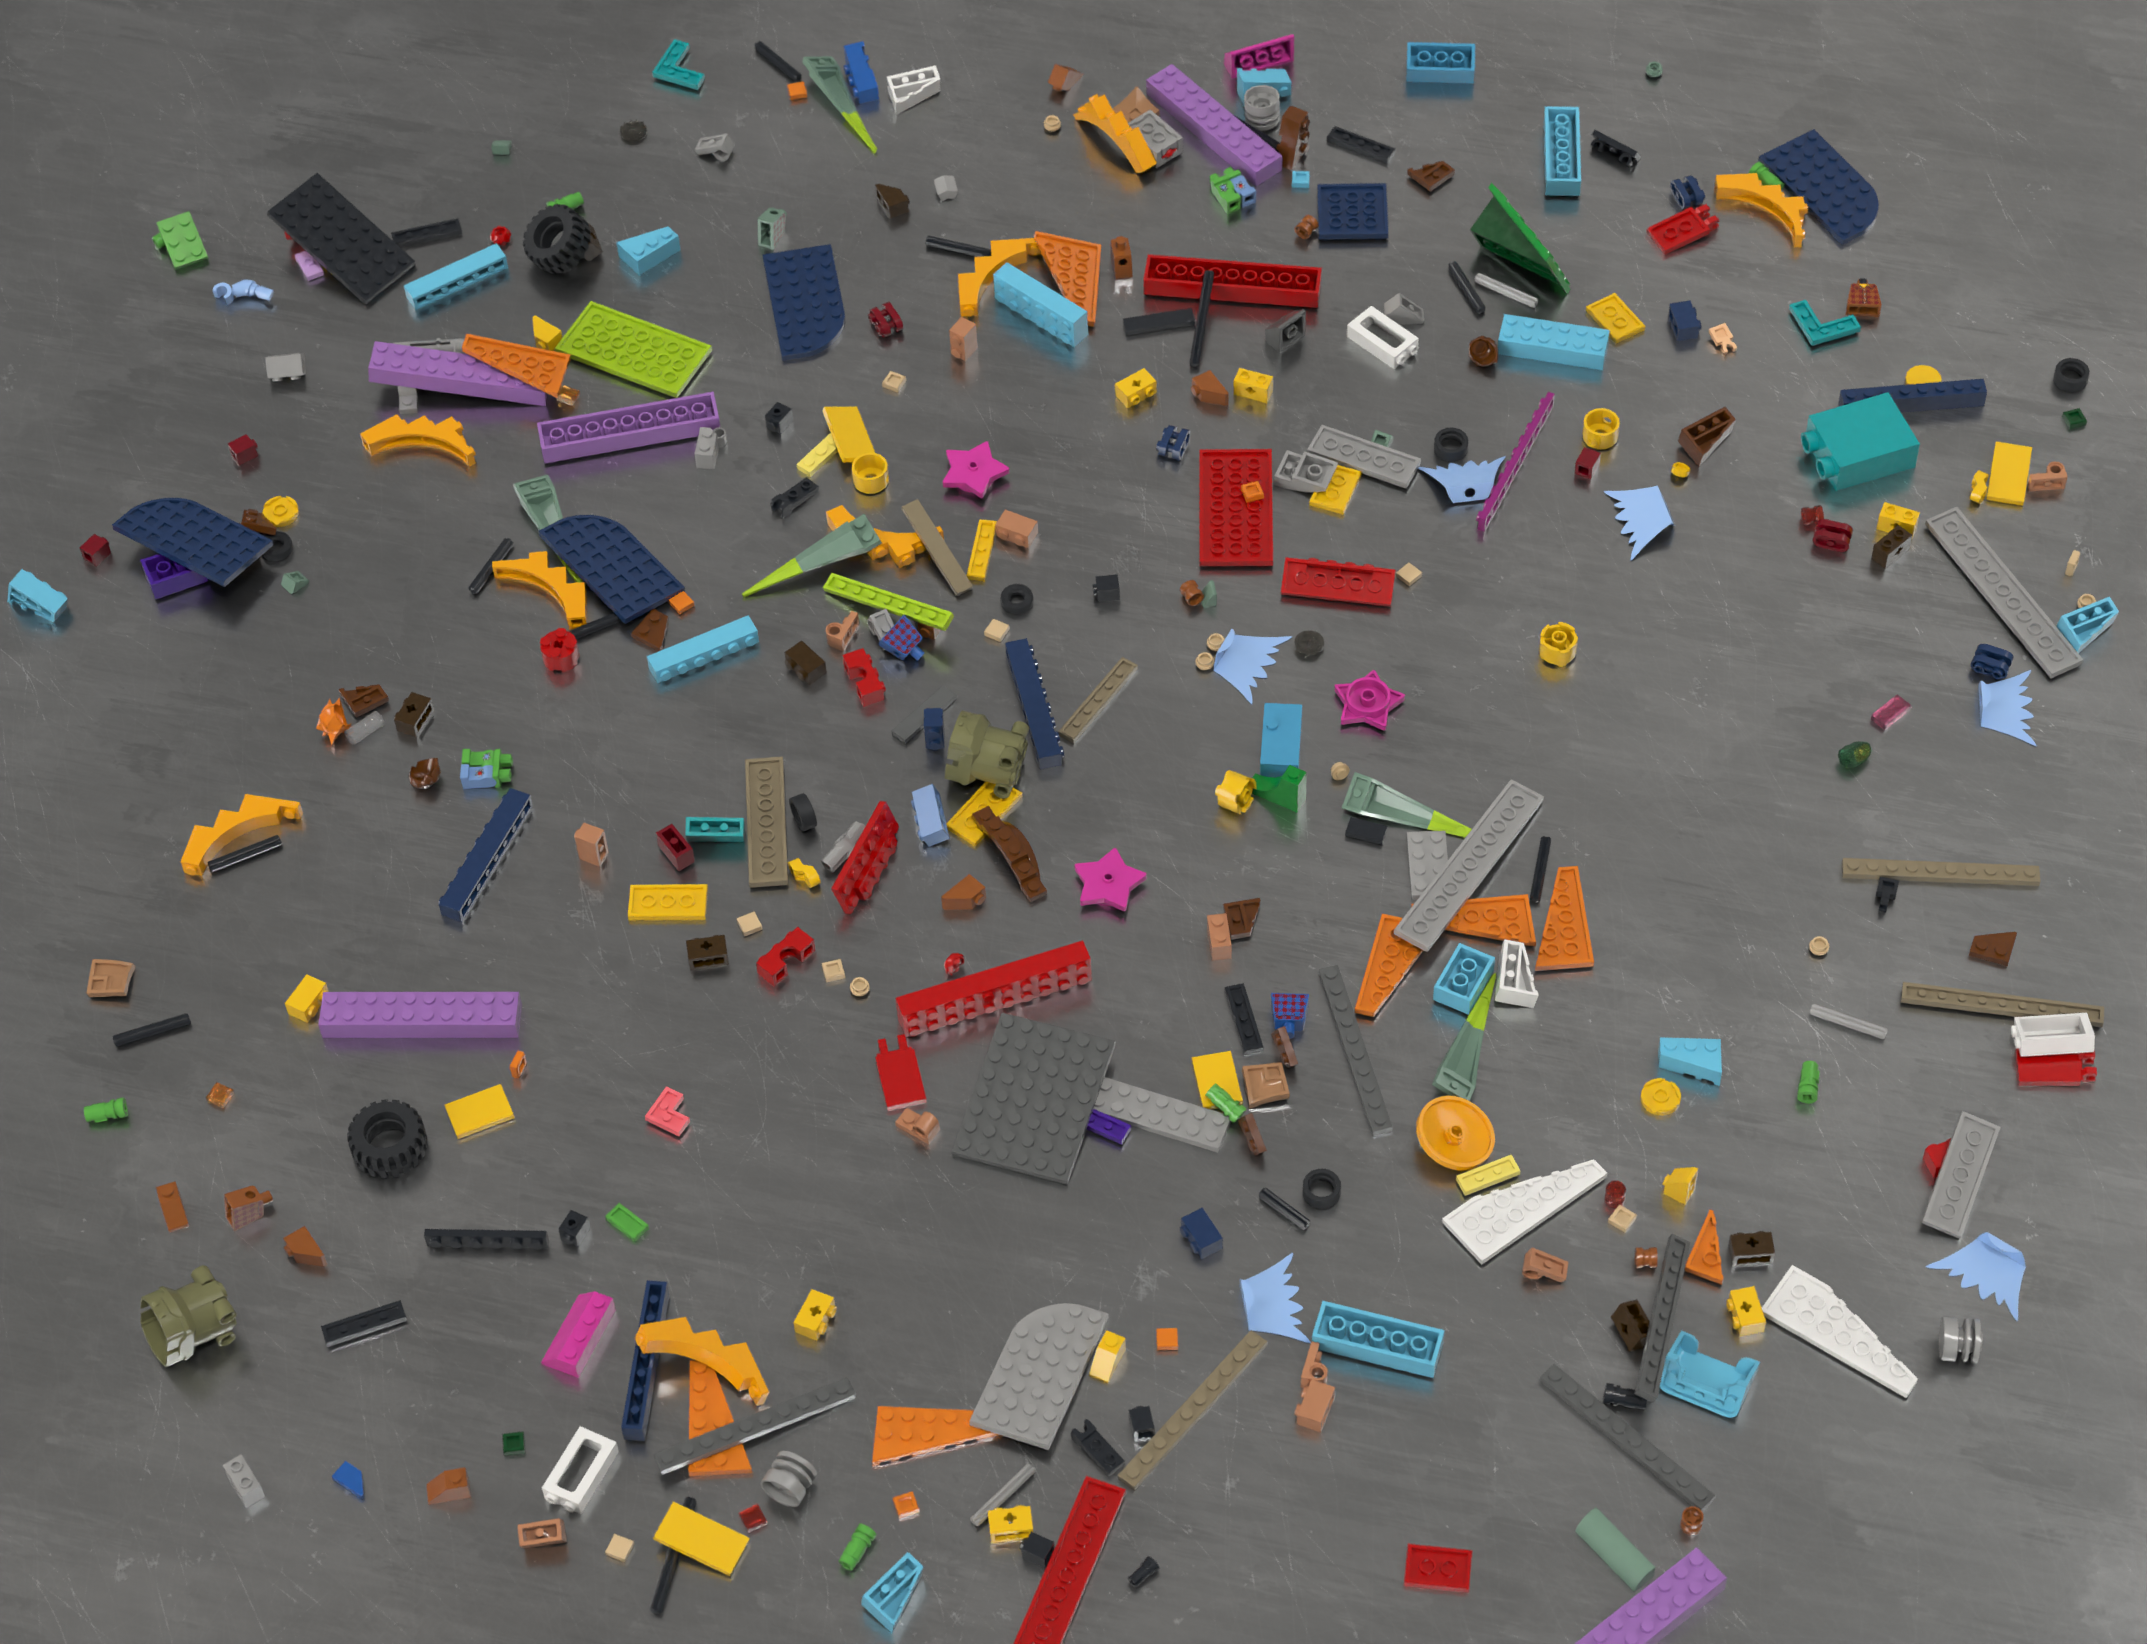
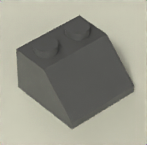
(1286, 330)

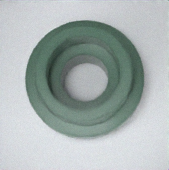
(1654, 69)

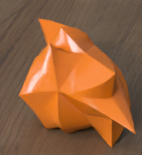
(332, 720)

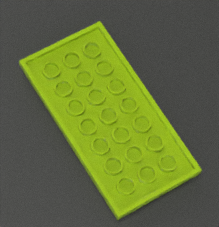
(634, 349)

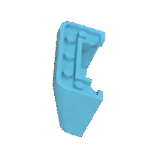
(1706, 1379)

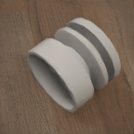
(1262, 107)
(1960, 1339)
(788, 1478)

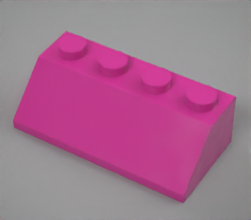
(1260, 55)
(580, 1333)

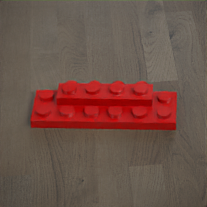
(1338, 581)
(867, 859)

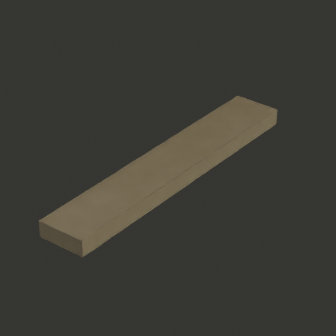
(937, 547)
(1098, 700)

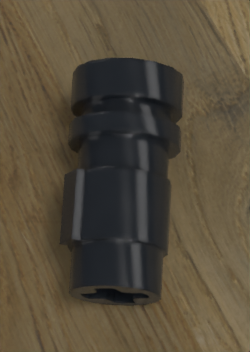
(1623, 1397)

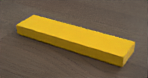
(981, 550)

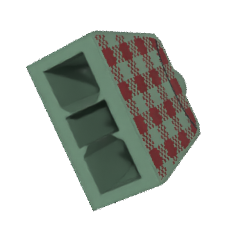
(771, 227)

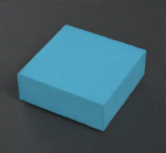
(1300, 179)

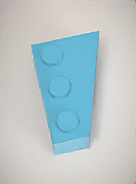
(1271, 77)
(648, 249)
(36, 595)
(2087, 623)
(1692, 1057)
(892, 1592)

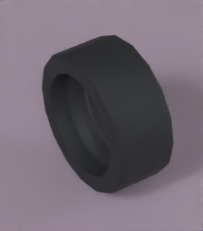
(2073, 365)
(1451, 455)
(803, 812)
(1321, 1175)

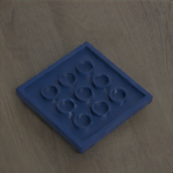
(1352, 211)

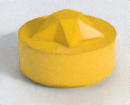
(1680, 469)

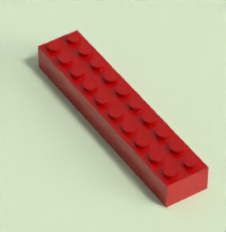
(1233, 280)
(994, 989)

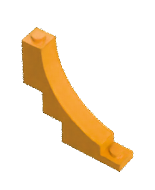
(974, 284)
(253, 814)
(731, 1361)

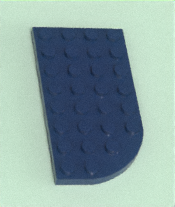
(1827, 182)
(805, 300)
(194, 537)
(612, 564)

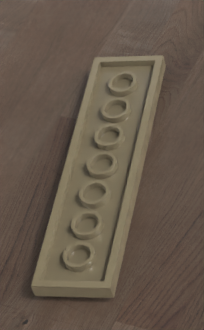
(766, 822)

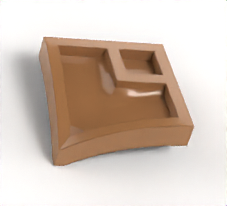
(1135, 105)
(109, 978)
(1265, 1083)

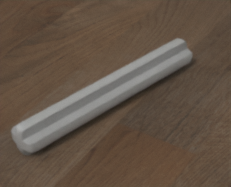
(1506, 290)
(1848, 1021)
(1003, 1494)

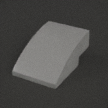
(1304, 472)

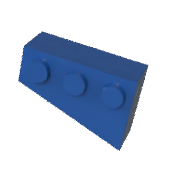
(859, 73)

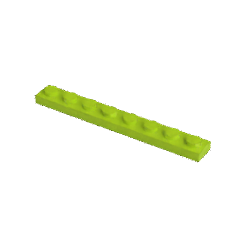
(887, 600)

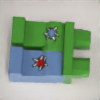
(1232, 189)
(485, 768)

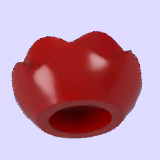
(500, 235)
(953, 962)

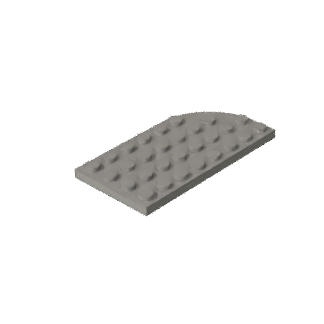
(1039, 1373)

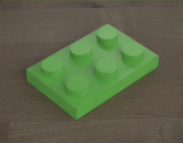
(182, 240)

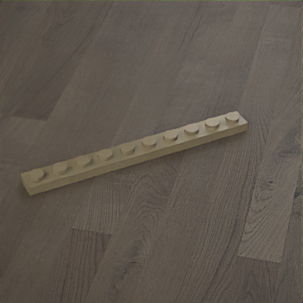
(1941, 871)
(1995, 1003)
(1192, 1410)

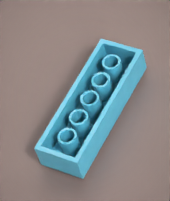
(1562, 151)
(1040, 304)
(1553, 342)
(1378, 1339)

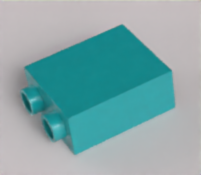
(1860, 442)

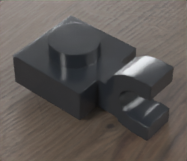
(1886, 890)

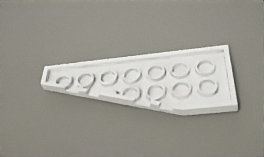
(1502, 1217)
(1819, 1317)

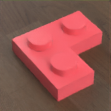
(664, 1112)

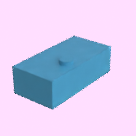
(1440, 62)
(1280, 738)

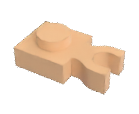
(1722, 336)

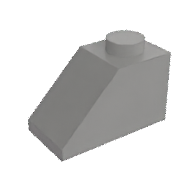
(1403, 310)

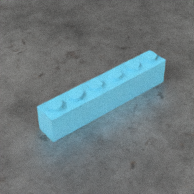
(456, 276)
(703, 649)

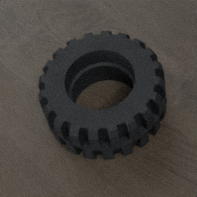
(570, 246)
(393, 1159)

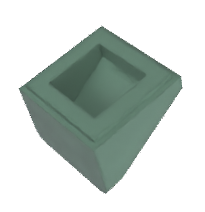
(501, 147)
(1382, 438)
(294, 581)
(1210, 595)

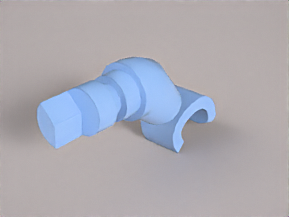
(242, 288)

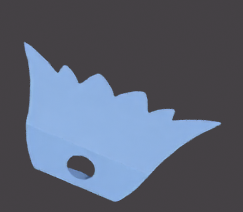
(1458, 479)
(1646, 514)
(1243, 659)
(2002, 705)
(1989, 1267)
(1268, 1303)

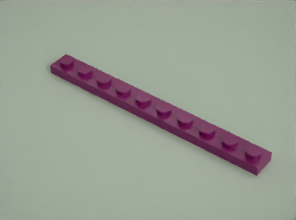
(1513, 465)

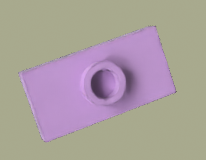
(309, 265)

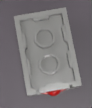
(1159, 136)

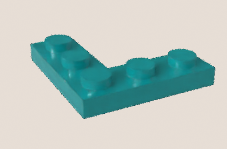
(668, 68)
(1820, 333)

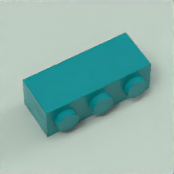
(715, 829)

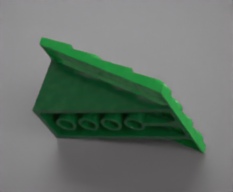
(1507, 235)

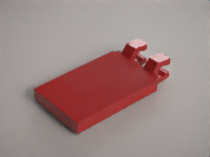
(1683, 228)
(2055, 1069)
(899, 1075)

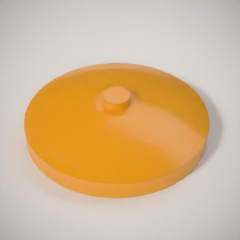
(1455, 1133)

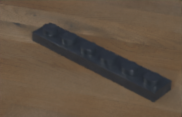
(486, 1238)

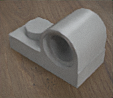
(719, 145)
(408, 400)
(880, 623)

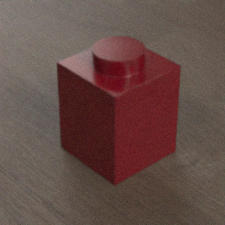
(243, 449)
(1587, 463)
(95, 549)

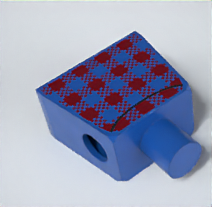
(902, 640)
(1289, 1011)

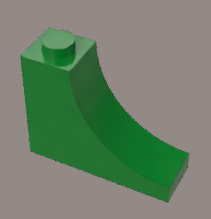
(1285, 790)

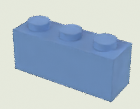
(930, 815)

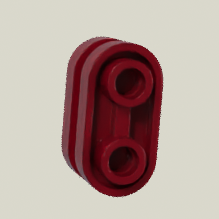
(882, 326)
(1832, 535)

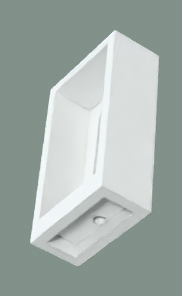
(1391, 356)
(2053, 1034)
(578, 1499)

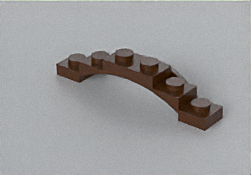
(1015, 850)

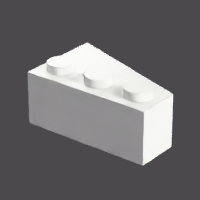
(912, 87)
(1514, 977)

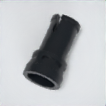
(1147, 1568)

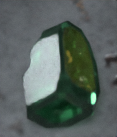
(1854, 754)

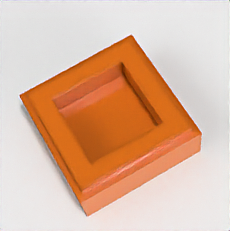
(797, 90)
(1252, 491)
(681, 602)
(518, 1064)
(1167, 1339)
(906, 1505)

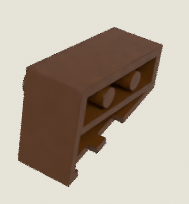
(1294, 136)
(1706, 434)

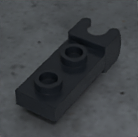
(794, 497)
(1098, 1448)

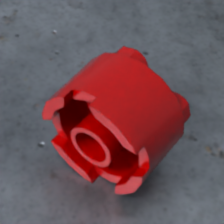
(559, 650)

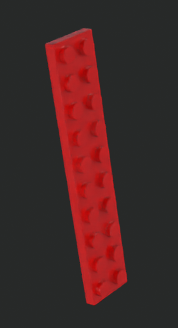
(1071, 1563)

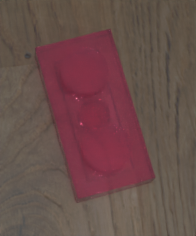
(1890, 712)

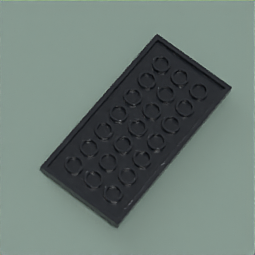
(341, 238)

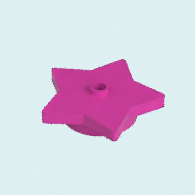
(973, 469)
(1367, 701)
(1108, 881)

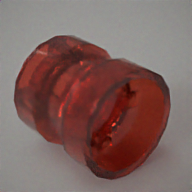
(1811, 515)
(1615, 1194)

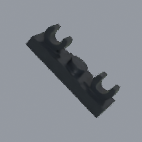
(1615, 147)

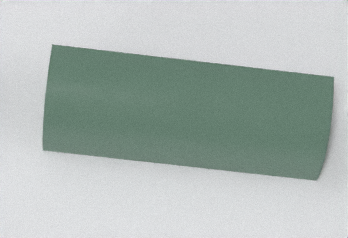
(1615, 1549)

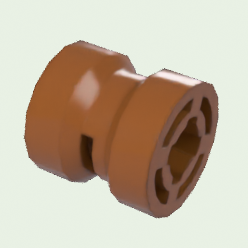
(1306, 227)
(1191, 593)
(1646, 1257)
(1695, 1517)

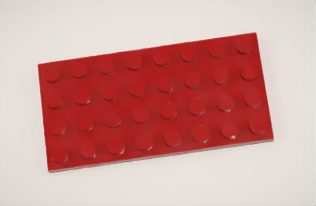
(1230, 527)

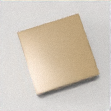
(894, 381)
(2072, 563)
(1409, 574)
(996, 630)
(749, 924)
(833, 970)
(1622, 1218)
(619, 1548)

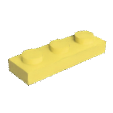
(818, 456)
(1488, 1175)

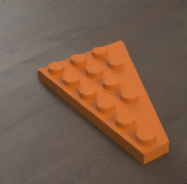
(1074, 268)

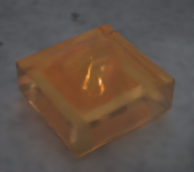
(568, 395)
(220, 1095)

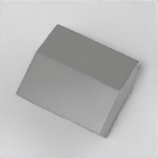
(946, 187)

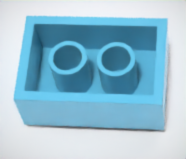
(1464, 978)

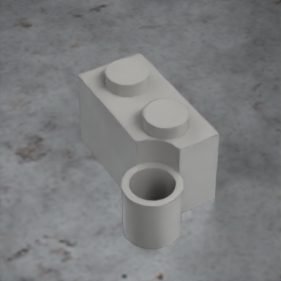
(708, 446)

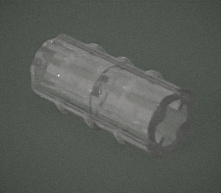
(364, 727)

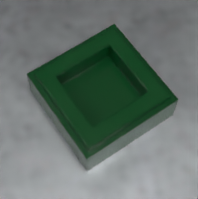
(2074, 418)
(513, 1443)

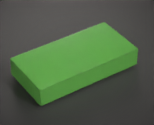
(627, 1222)

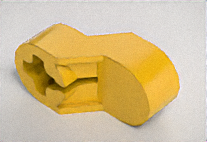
(1979, 487)
(804, 873)

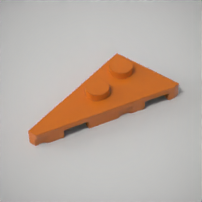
(1705, 1255)

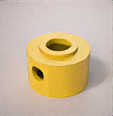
(1594, 423)
(870, 465)

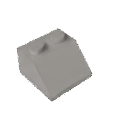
(285, 365)

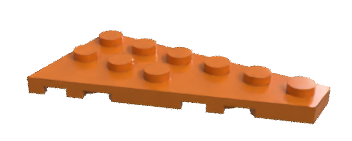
(529, 364)
(1496, 919)
(1566, 930)
(1387, 965)
(706, 1413)
(921, 1431)

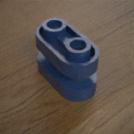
(1687, 192)
(1168, 437)
(1992, 661)

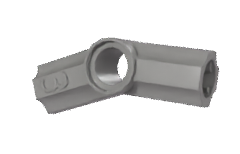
(843, 847)

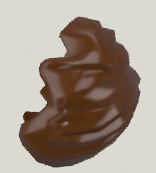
(1483, 351)
(425, 773)

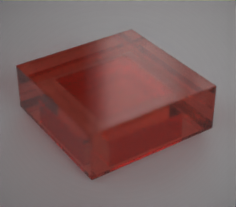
(753, 1518)

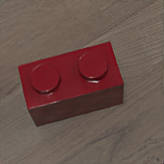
(675, 847)

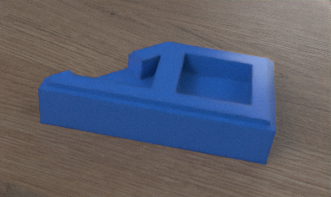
(350, 1478)

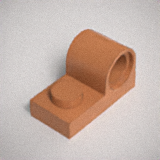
(2053, 479)
(839, 634)
(920, 1126)
(1540, 1263)
(1313, 1366)

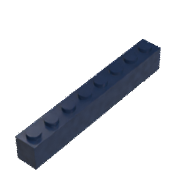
(1925, 395)
(1033, 703)
(485, 854)
(644, 1366)

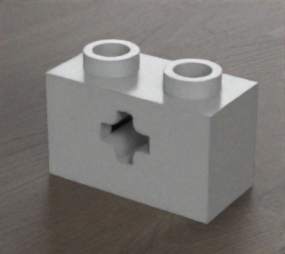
(243, 1481)

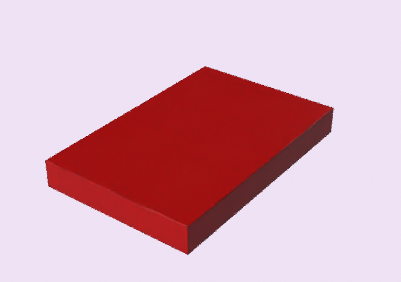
(1438, 1568)

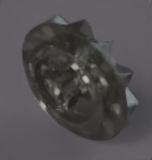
(633, 135)
(1302, 640)

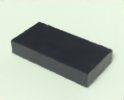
(1366, 830)

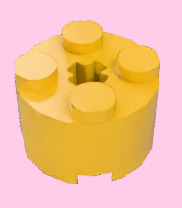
(1558, 644)
(1235, 792)

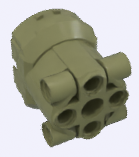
(986, 752)
(187, 1317)

